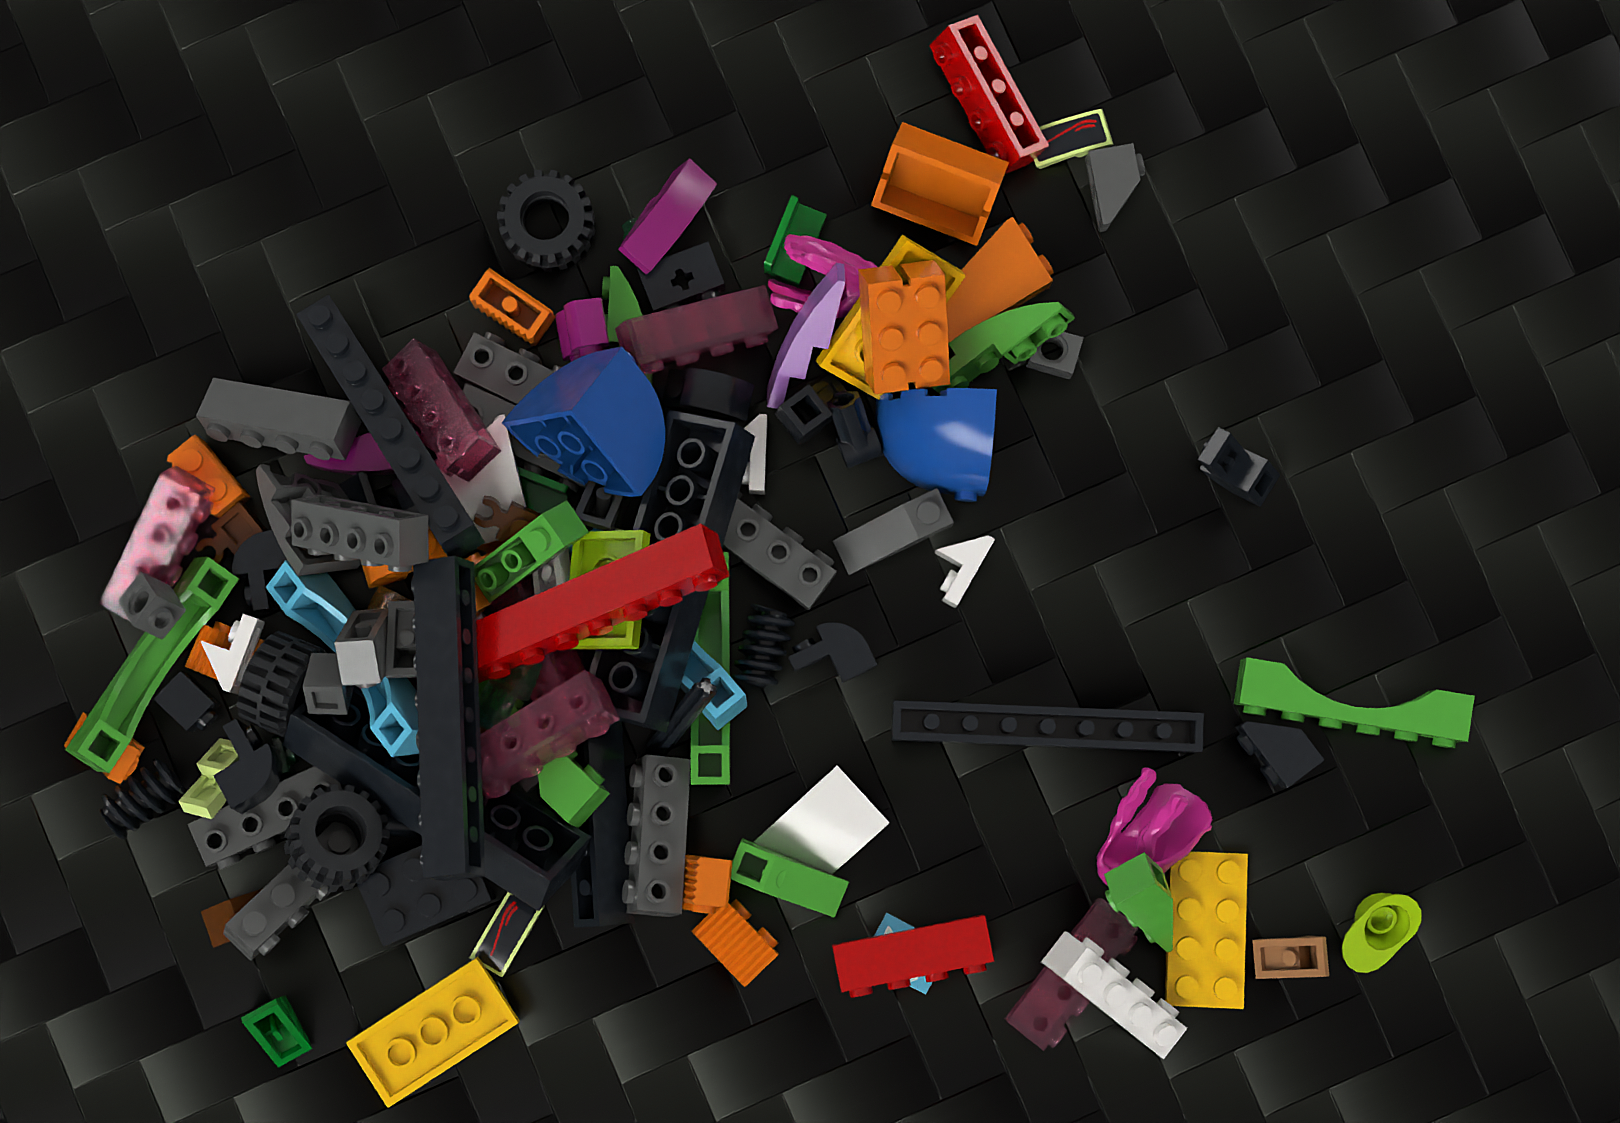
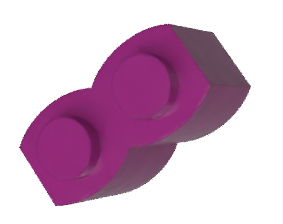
(582, 328)

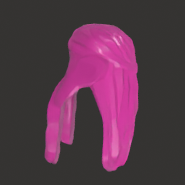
(821, 257)
(1162, 829)

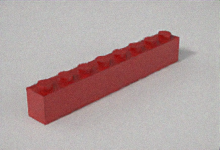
(599, 601)

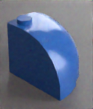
(595, 422)
(940, 438)

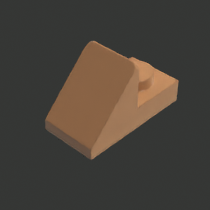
(1291, 957)

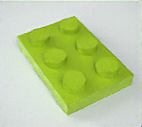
(597, 550)

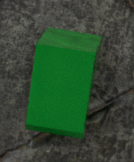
(278, 1030)

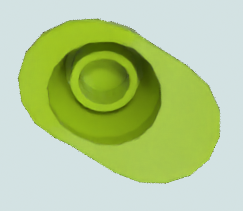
(1380, 930)

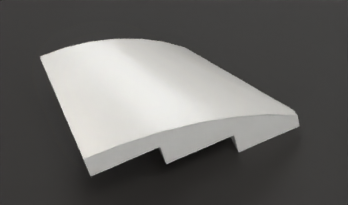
(496, 479)
(825, 824)

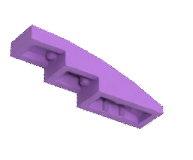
(809, 329)

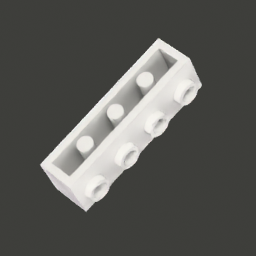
(1115, 995)

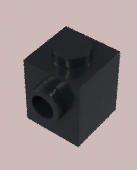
(188, 702)

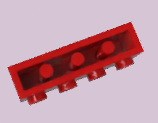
(988, 93)
(913, 954)

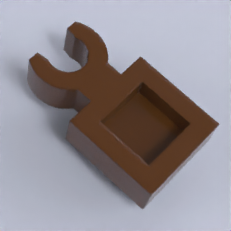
(507, 521)
(232, 531)

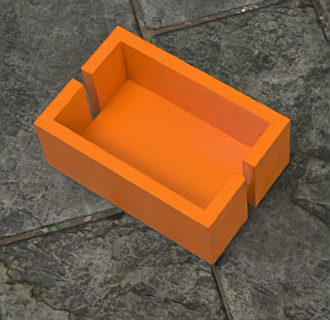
(939, 183)
(904, 327)

